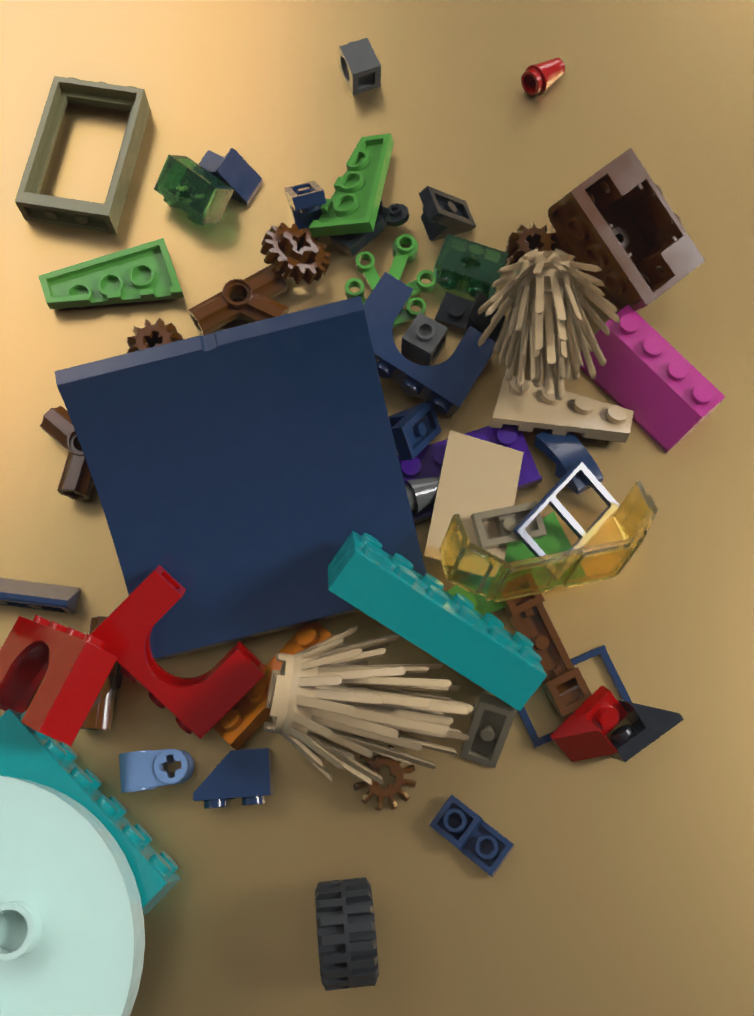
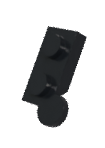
(393, 216)

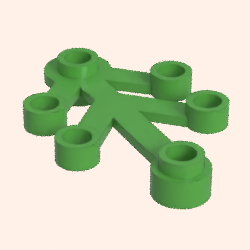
(401, 258)

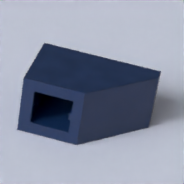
(239, 775)

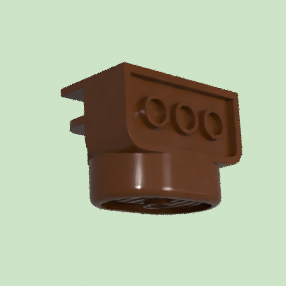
(625, 230)

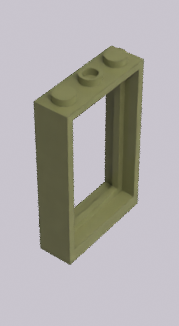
(71, 211)

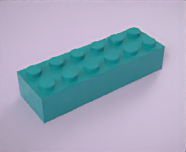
(435, 620)
(44, 761)

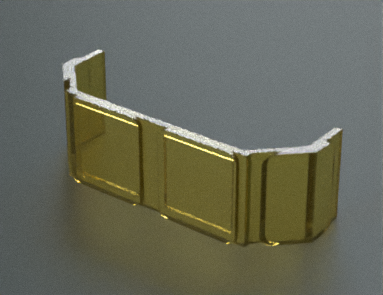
(501, 581)

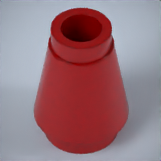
(541, 76)

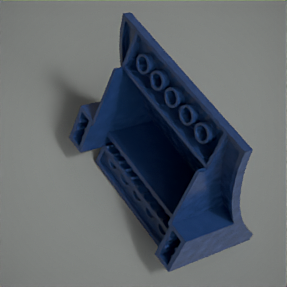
(243, 469)

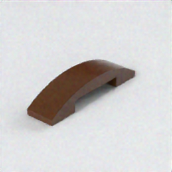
(563, 682)

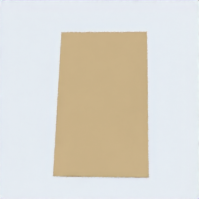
(473, 480)

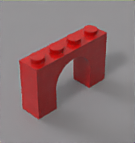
(73, 669)
(195, 700)

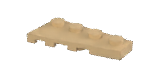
(570, 414)

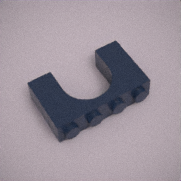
(442, 383)

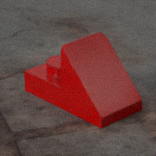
(585, 731)

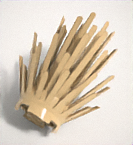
(546, 308)
(326, 698)

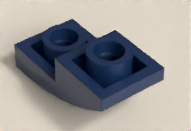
(565, 453)
(472, 835)

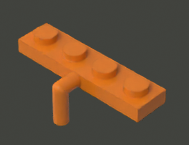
(251, 709)

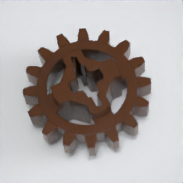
(295, 253)

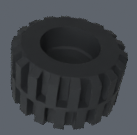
(346, 934)

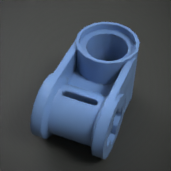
(149, 769)

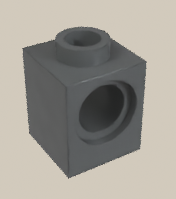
(360, 66)
(423, 340)

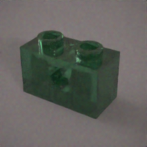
(193, 190)
(468, 266)

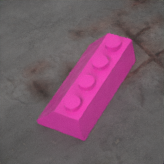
(651, 380)

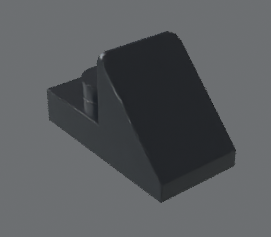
(444, 214)
(460, 314)
(646, 727)

